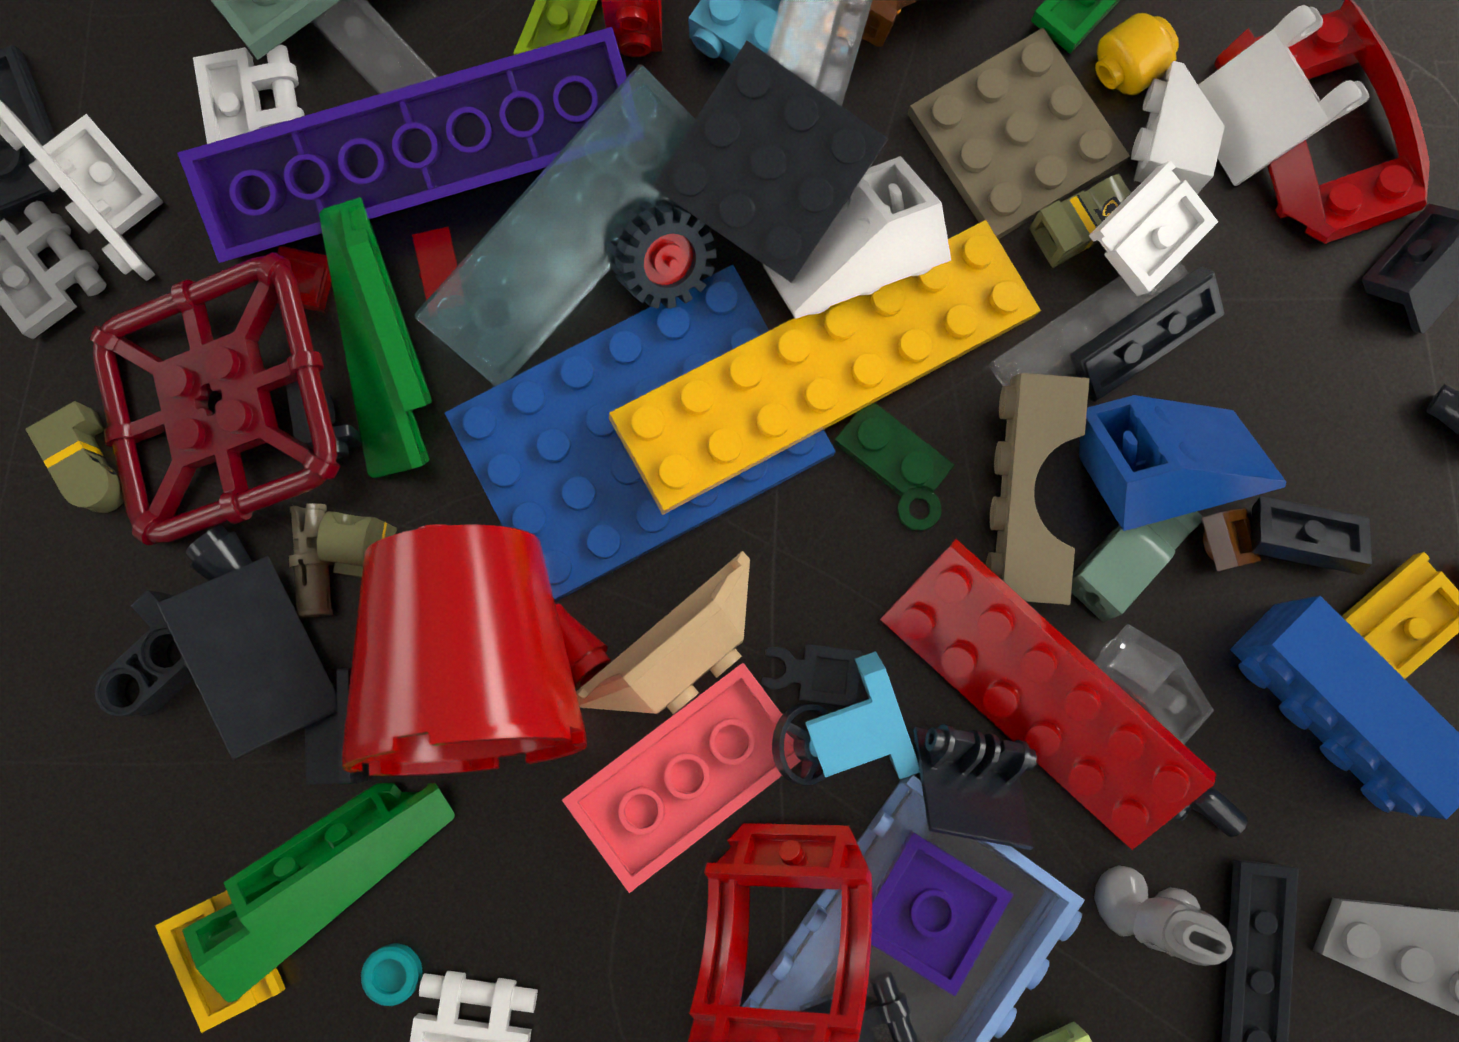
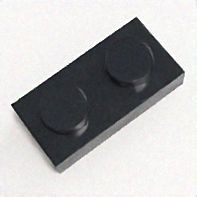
(1311, 535)

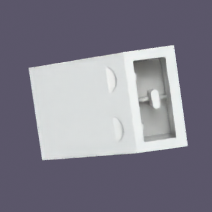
(880, 236)

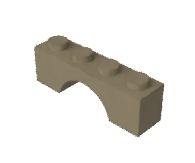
(1039, 417)

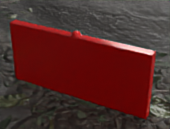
(435, 258)

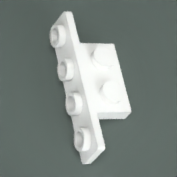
(96, 177)

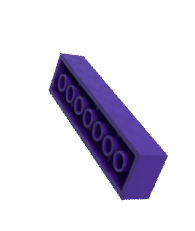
(401, 144)

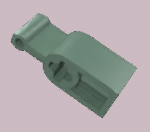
(1128, 563)

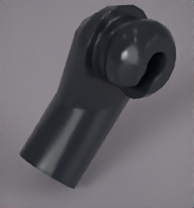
(1218, 811)

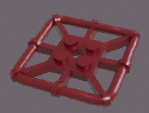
(242, 416)

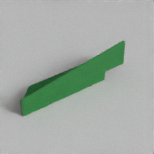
(376, 343)
(310, 882)

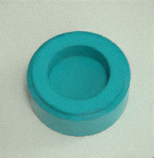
(391, 974)

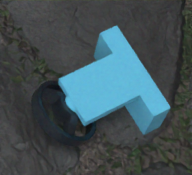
(849, 734)

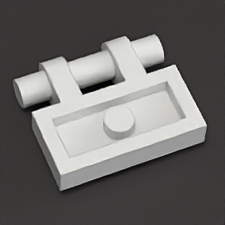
(230, 93)
(456, 989)

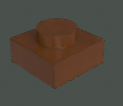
(1229, 539)

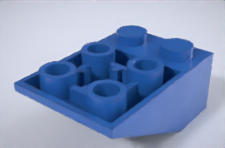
(1171, 458)

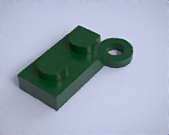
(897, 460)

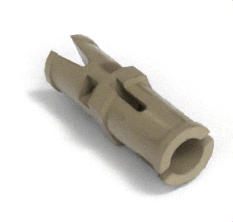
(310, 572)

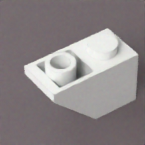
(1178, 130)

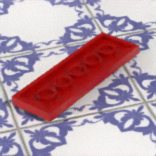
(1048, 695)

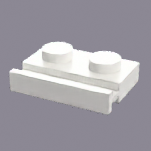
(1154, 229)

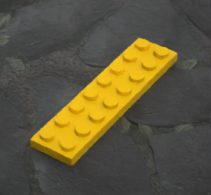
(819, 370)

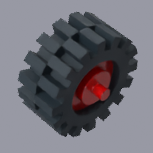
(661, 253)

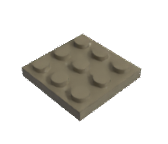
(1018, 134)

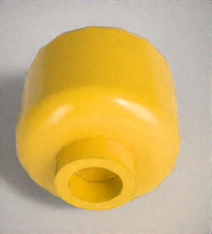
(1136, 53)

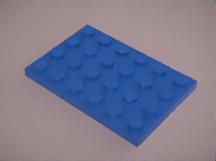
(560, 466)

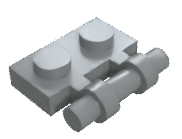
(28, 289)

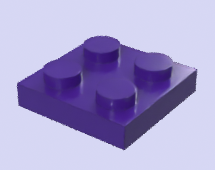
(935, 913)

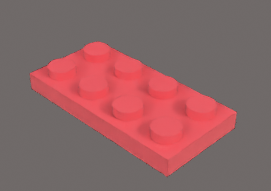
(682, 778)

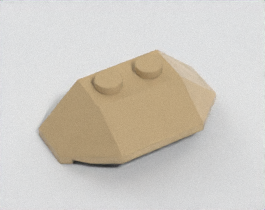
(678, 650)

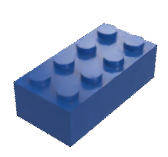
(1355, 707)

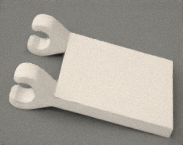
(1269, 99)

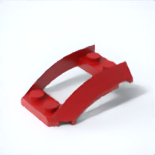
(1370, 194)
(793, 859)

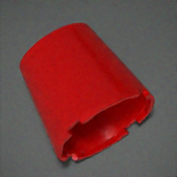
(458, 656)

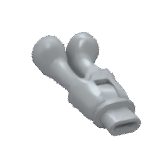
(1165, 923)

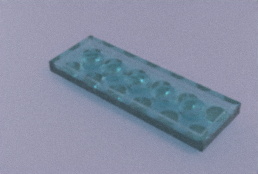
(558, 232)

